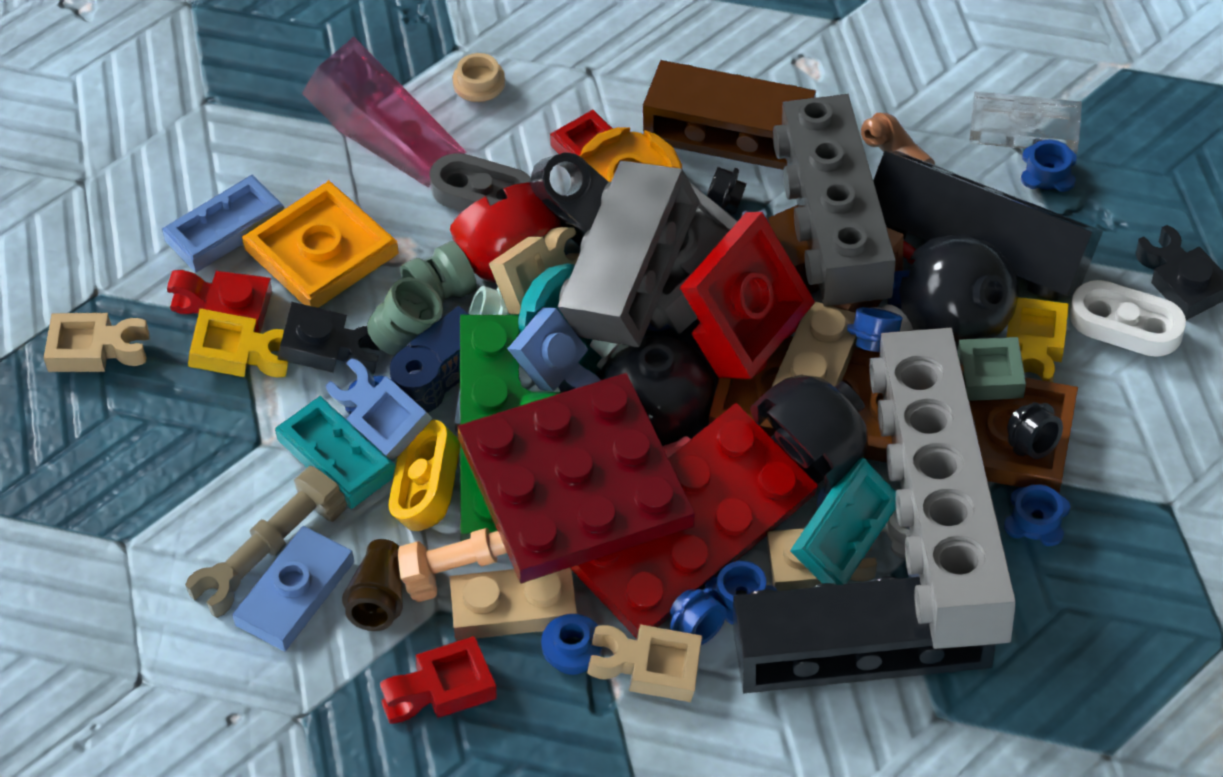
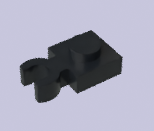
(1181, 277)
(319, 338)

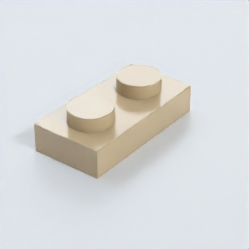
(820, 345)
(499, 605)

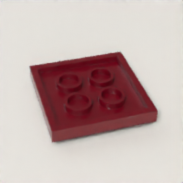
(575, 477)

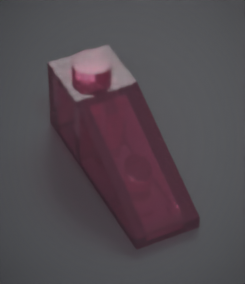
(378, 111)

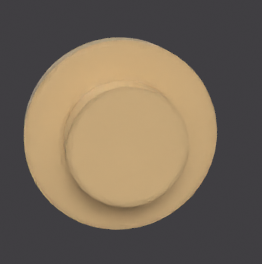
(478, 78)

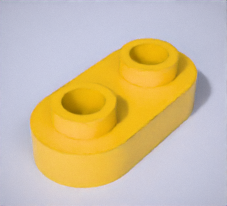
(425, 478)

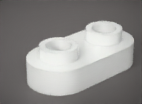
(1127, 318)

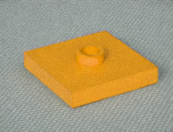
(320, 245)

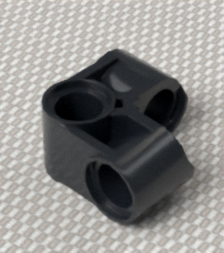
(581, 202)

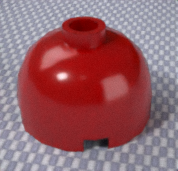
(491, 230)

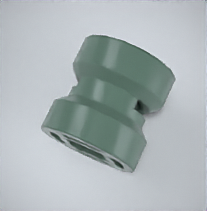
(445, 271)
(405, 314)

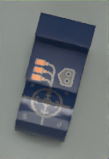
(430, 362)

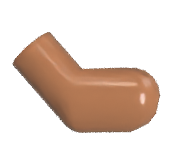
(888, 134)

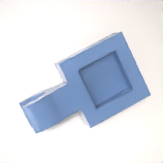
(551, 353)

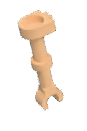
(420, 565)

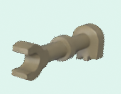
(267, 537)

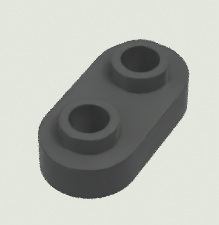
(476, 177)

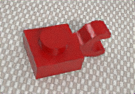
(227, 293)
(446, 677)

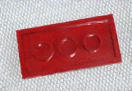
(739, 492)

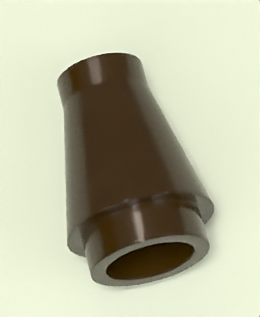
(375, 590)

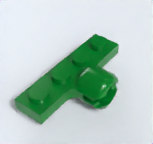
(486, 387)

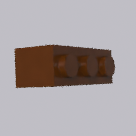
(718, 112)

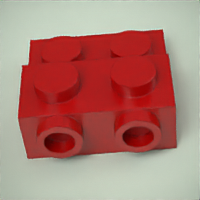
(746, 299)

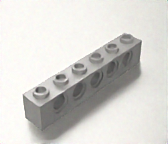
(943, 490)

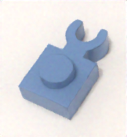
(382, 412)

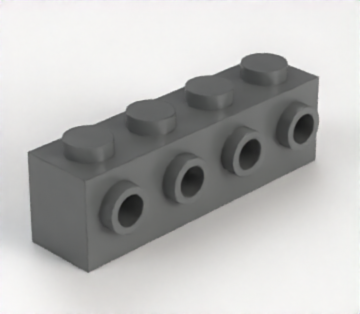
(835, 201)

